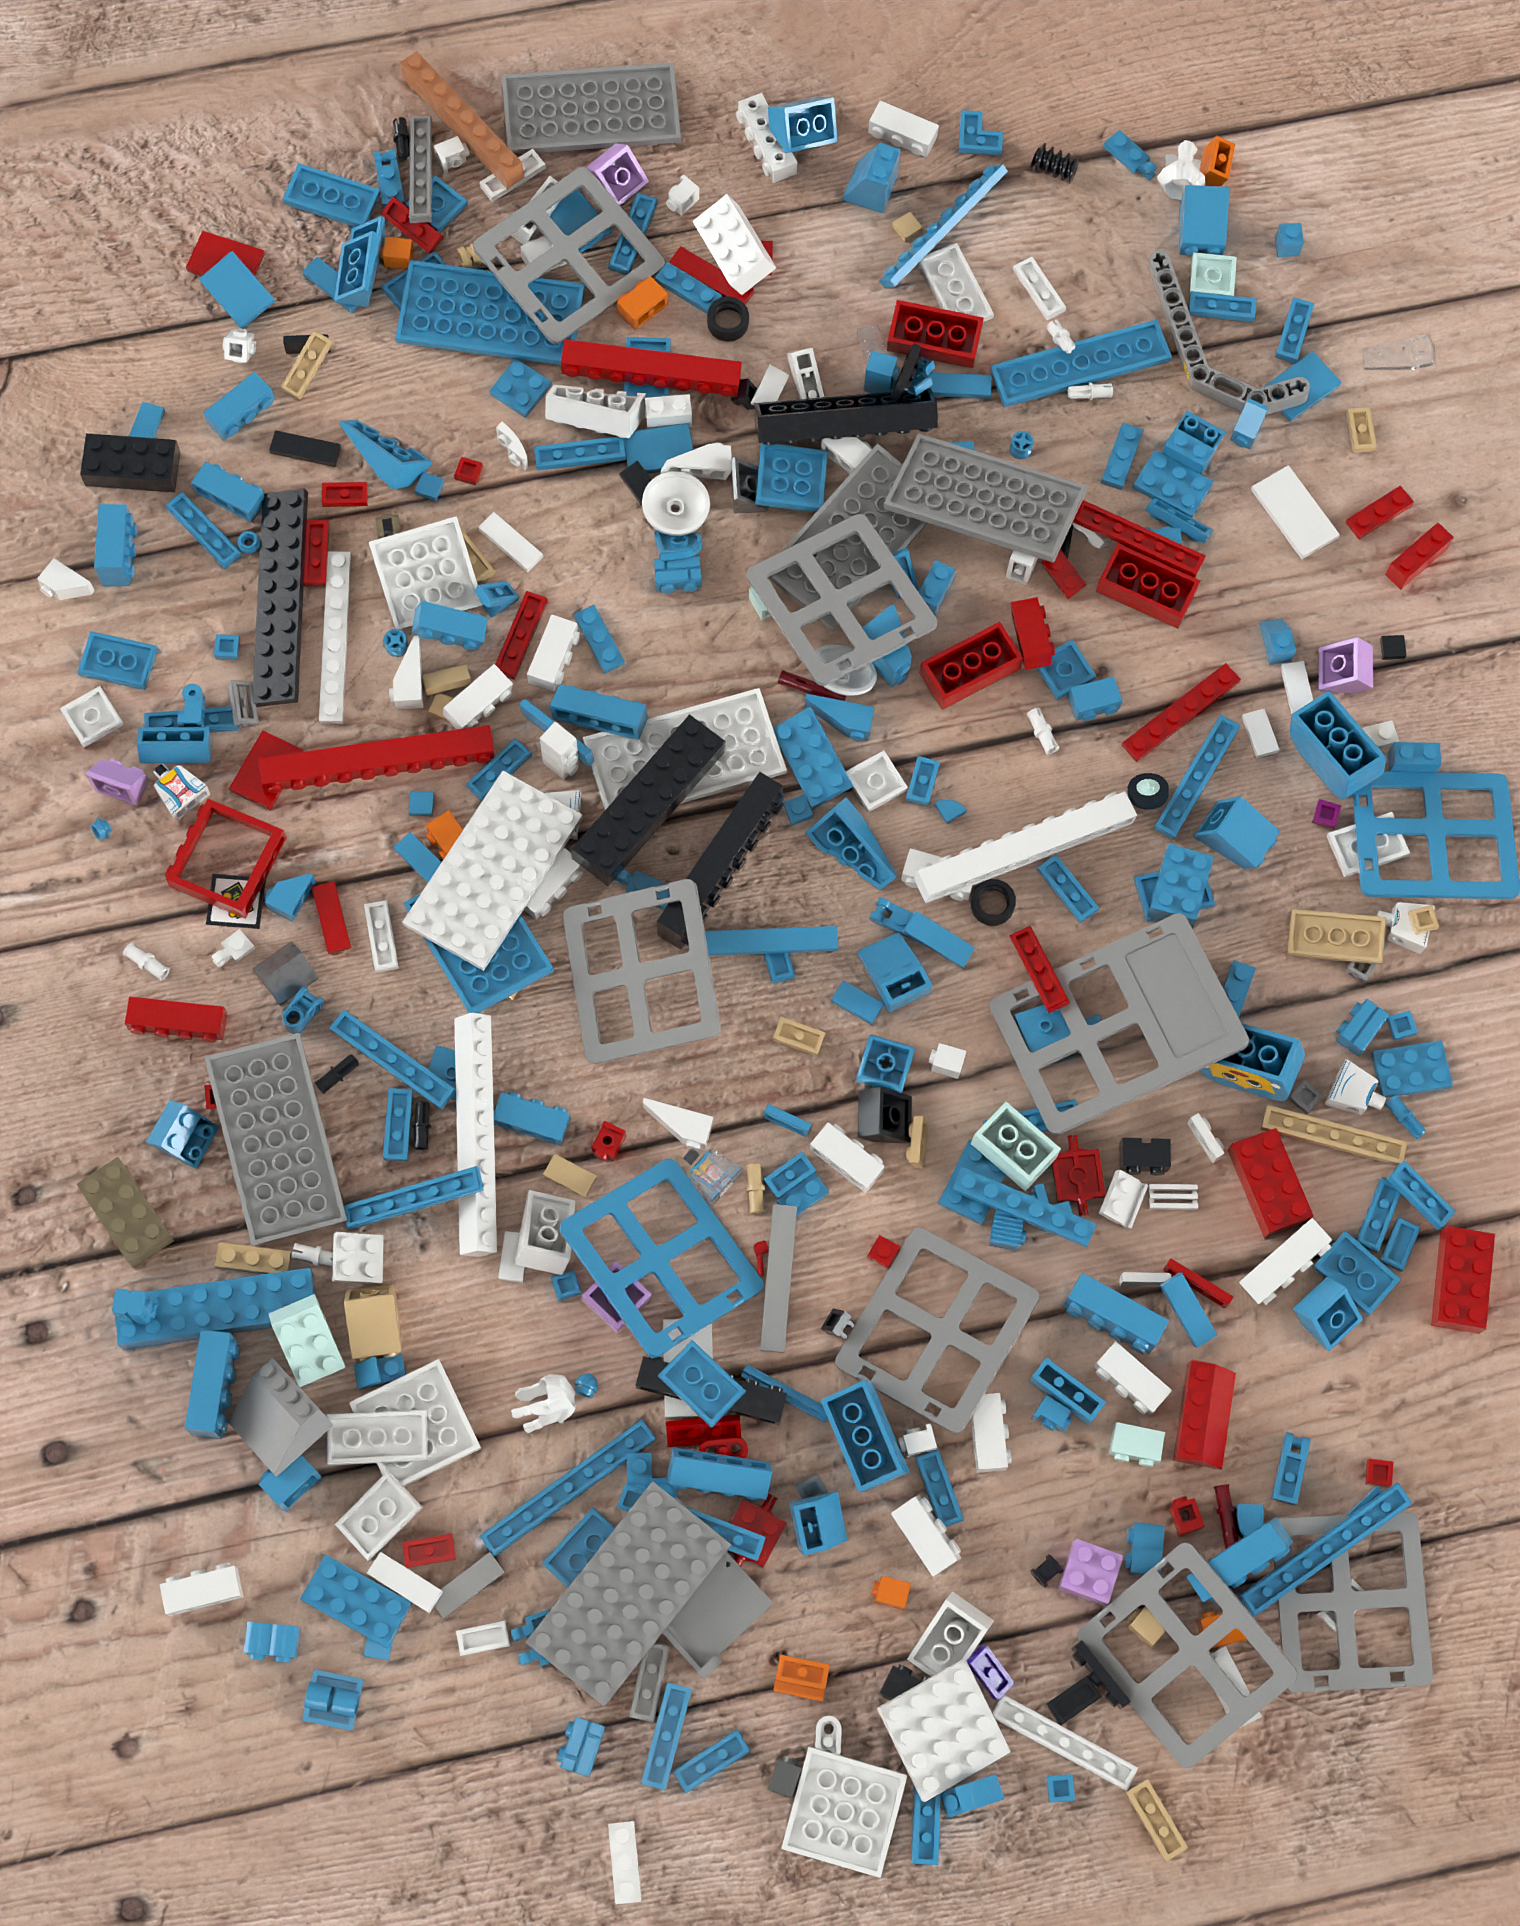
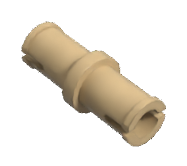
(755, 1188)

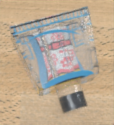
(712, 1174)

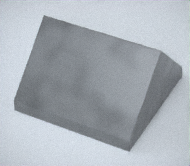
(744, 487)
(285, 973)

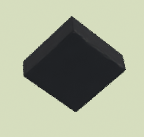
(1393, 647)

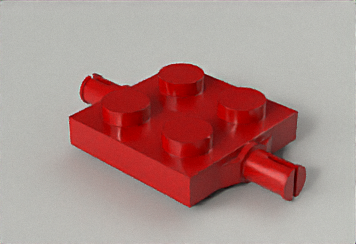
(1078, 1176)
(761, 1521)

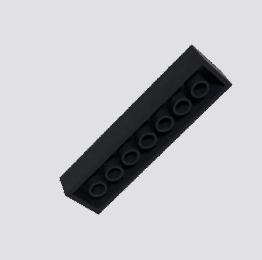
(844, 416)
(648, 800)
(725, 854)

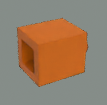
(397, 252)
(891, 1592)

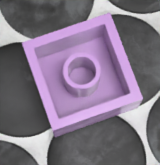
(598, 1302)
(1090, 1572)

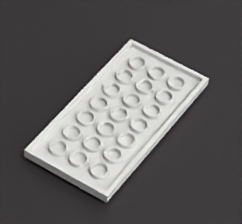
(736, 719)
(492, 870)

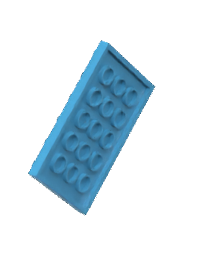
(511, 969)

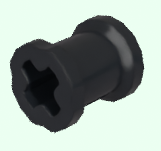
(1046, 1571)

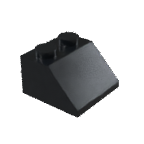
(884, 1115)

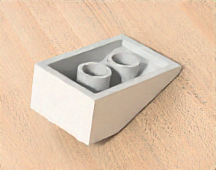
(540, 1239)
(950, 1636)

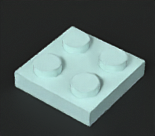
(1212, 274)

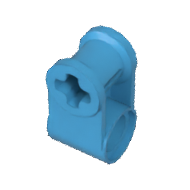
(303, 1006)

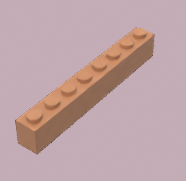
(462, 120)

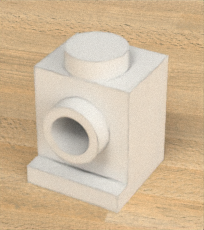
(451, 153)
(683, 196)
(917, 1441)

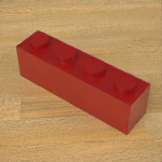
(175, 1018)

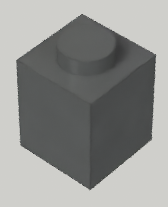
(784, 1777)

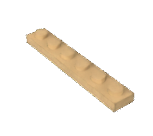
(1334, 1135)

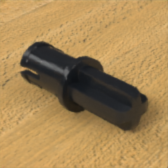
(401, 138)
(337, 1073)
(421, 1125)

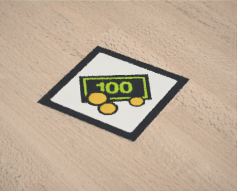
(232, 887)

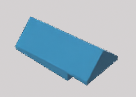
(360, 263)

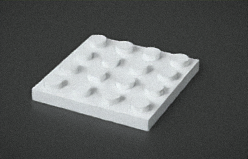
(427, 567)
(447, 1425)
(943, 1730)
(844, 1811)

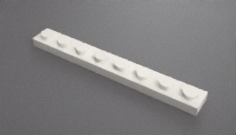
(335, 638)

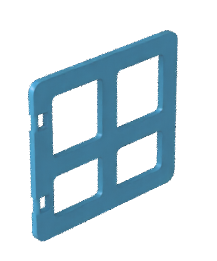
(1435, 829)
(656, 1258)

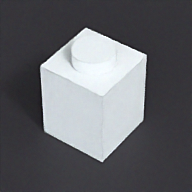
(947, 1060)

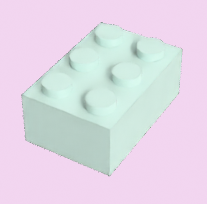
(1015, 1146)
(306, 1340)

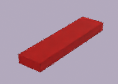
(707, 274)
(521, 634)
(1039, 969)

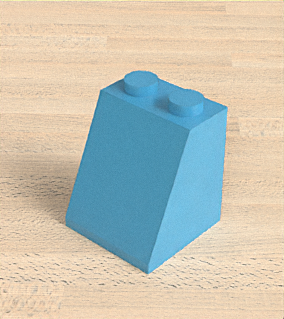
(874, 178)
(1203, 220)
(896, 665)
(1238, 832)

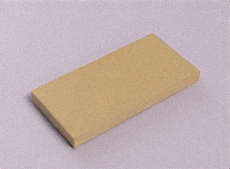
(1336, 936)

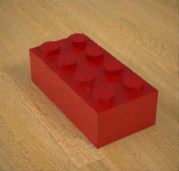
(940, 332)
(1147, 585)
(971, 665)
(1270, 1183)
(1463, 1279)

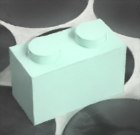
(1136, 1444)

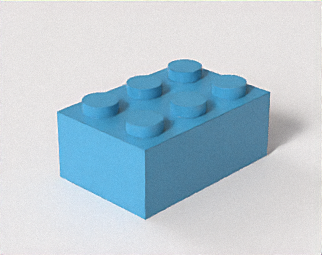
(115, 545)
(1180, 883)

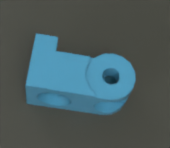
(194, 707)

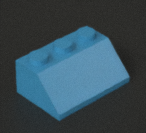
(804, 123)

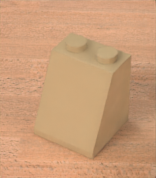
(373, 1321)

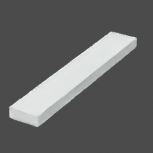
(1064, 1742)

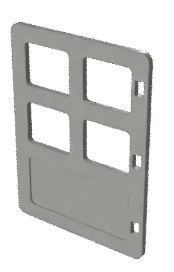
(1169, 997)

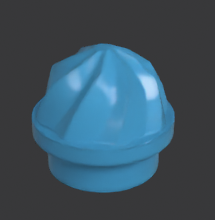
(586, 1385)

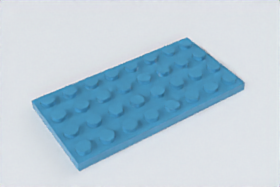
(477, 315)

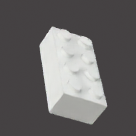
(734, 244)

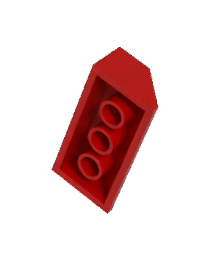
(1204, 1415)

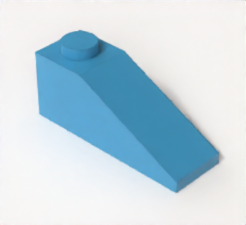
(847, 717)

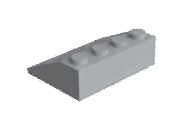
(277, 1418)

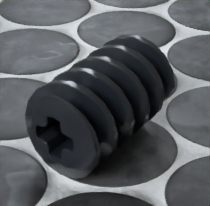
(1055, 162)

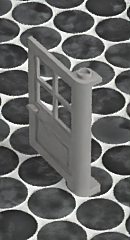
(716, 1615)

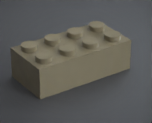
(125, 1212)

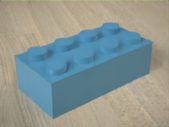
(1115, 1314)
(212, 1384)
(865, 1436)
(1247, 1556)

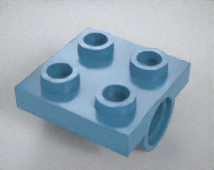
(332, 1700)

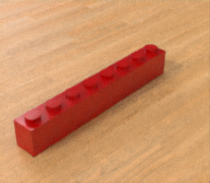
(651, 368)

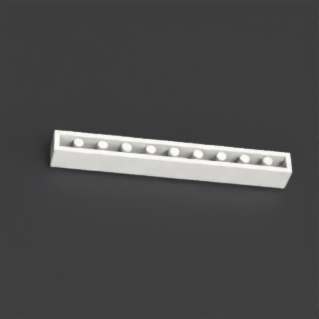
(1024, 846)
(475, 1132)

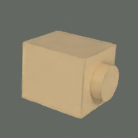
(1145, 1626)

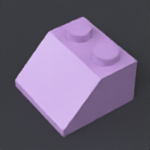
(619, 172)
(1346, 666)
(118, 781)

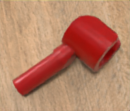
(760, 1248)

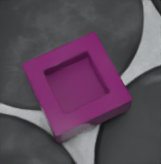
(1326, 814)

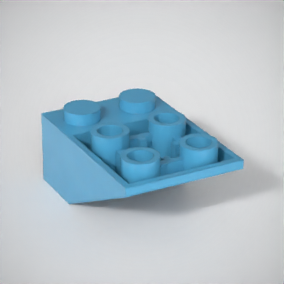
(895, 972)

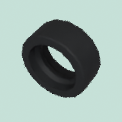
(728, 303)
(998, 885)

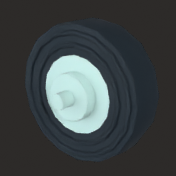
(1148, 791)

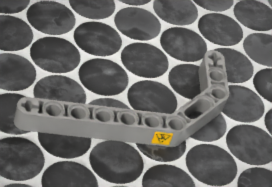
(1293, 391)

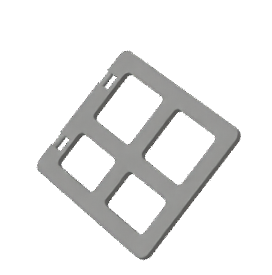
(566, 249)
(835, 600)
(635, 974)
(944, 1330)
(1345, 1601)
(1192, 1651)

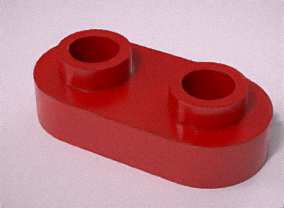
(723, 1446)

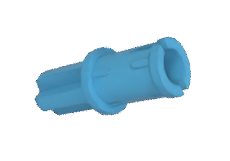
(1405, 1117)

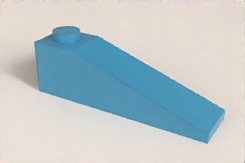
(387, 459)
(850, 840)

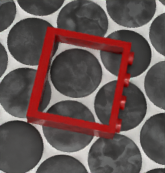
(258, 875)

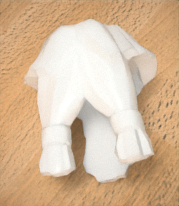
(1181, 171)
(555, 1409)

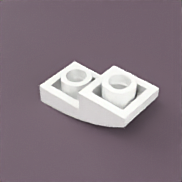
(770, 386)
(508, 439)

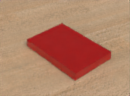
(213, 248)
(248, 779)

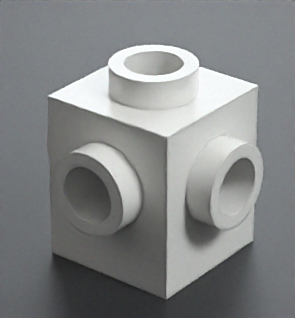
(233, 348)

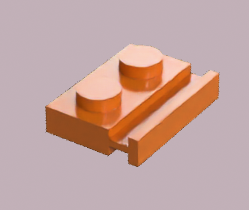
(801, 1678)

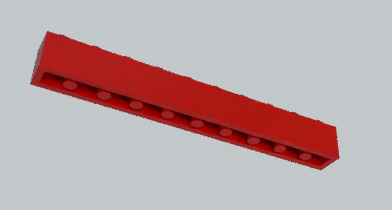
(376, 759)

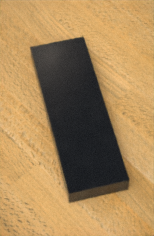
(305, 448)

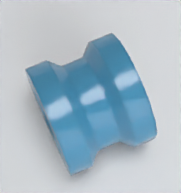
(1021, 439)
(396, 637)

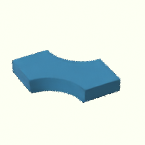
(922, 379)

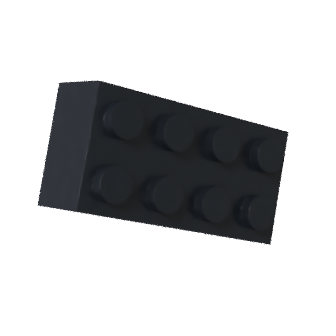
(130, 462)

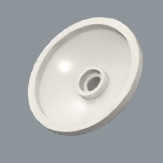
(678, 491)
(852, 683)

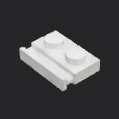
(1123, 1199)

